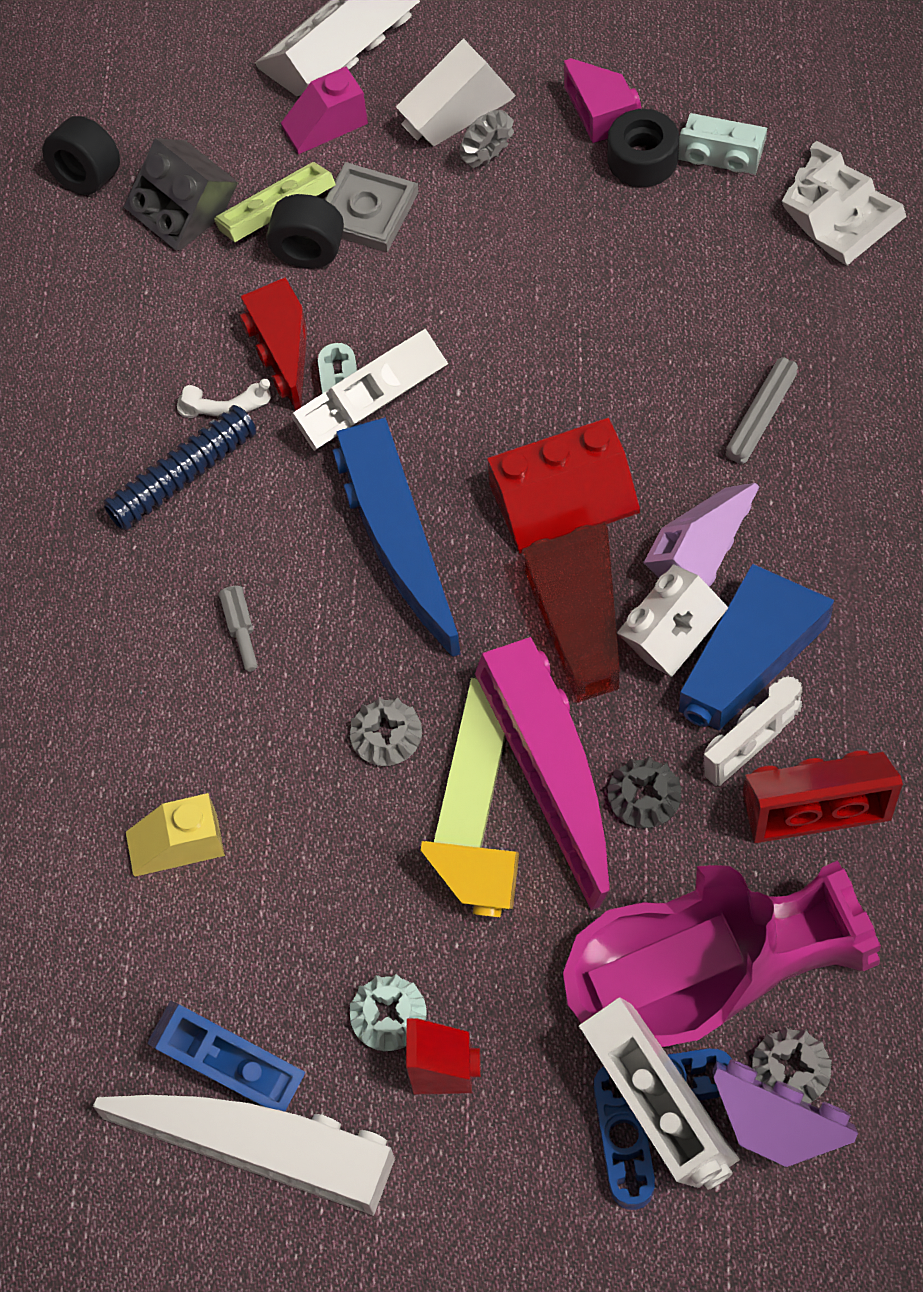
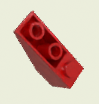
(281, 330)

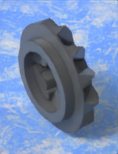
(648, 811)

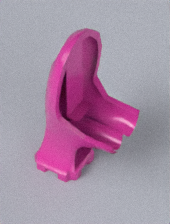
(715, 950)

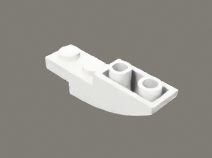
(369, 389)

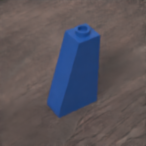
(752, 644)

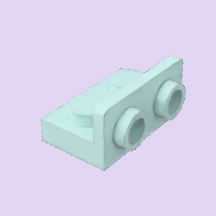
(722, 143)

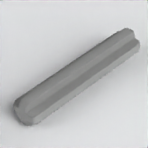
(761, 410)

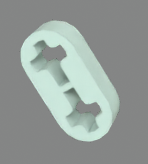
(327, 355)

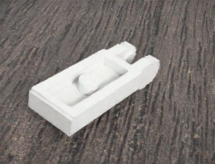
(753, 731)

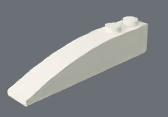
(266, 1142)

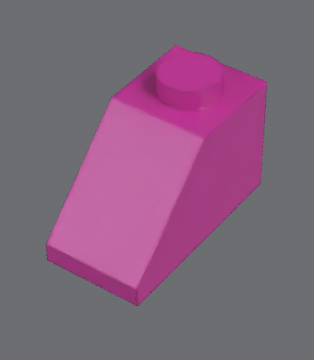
(598, 96)
(325, 111)

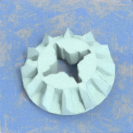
(385, 1034)

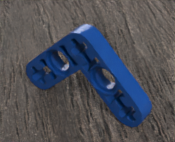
(616, 1111)

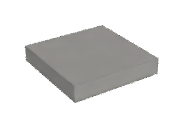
(371, 204)

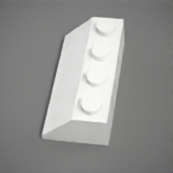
(331, 40)

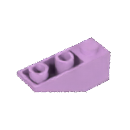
(703, 534)

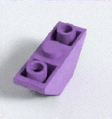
(776, 1119)

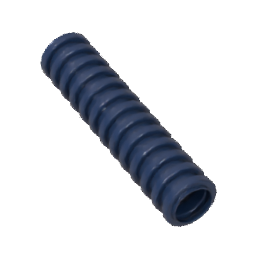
(180, 467)

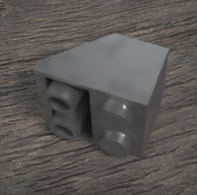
(179, 192)

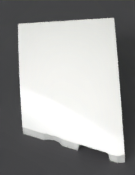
(839, 205)

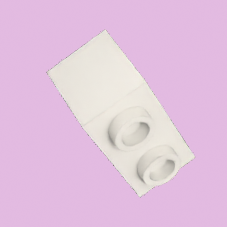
(672, 619)

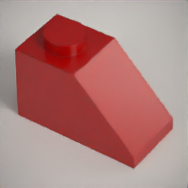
(440, 1058)

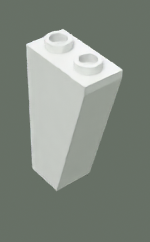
(659, 1097)

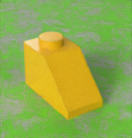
(476, 875)

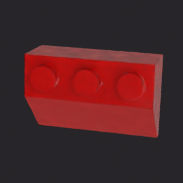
(563, 483)
(821, 795)

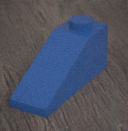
(225, 1057)

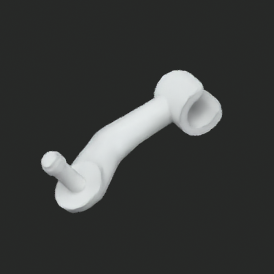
(191, 403)

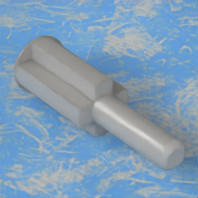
(239, 623)

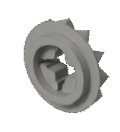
(486, 138)
(403, 739)
(813, 1059)

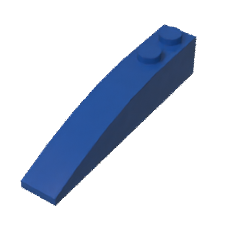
(393, 523)

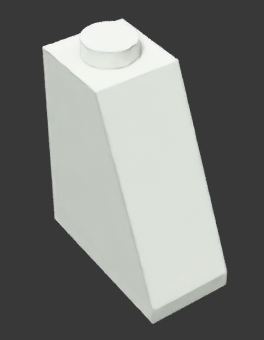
(453, 96)

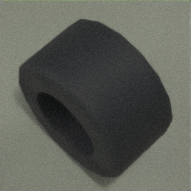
(81, 155)
(638, 166)
(305, 231)

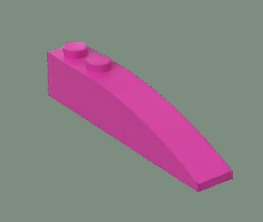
(550, 756)

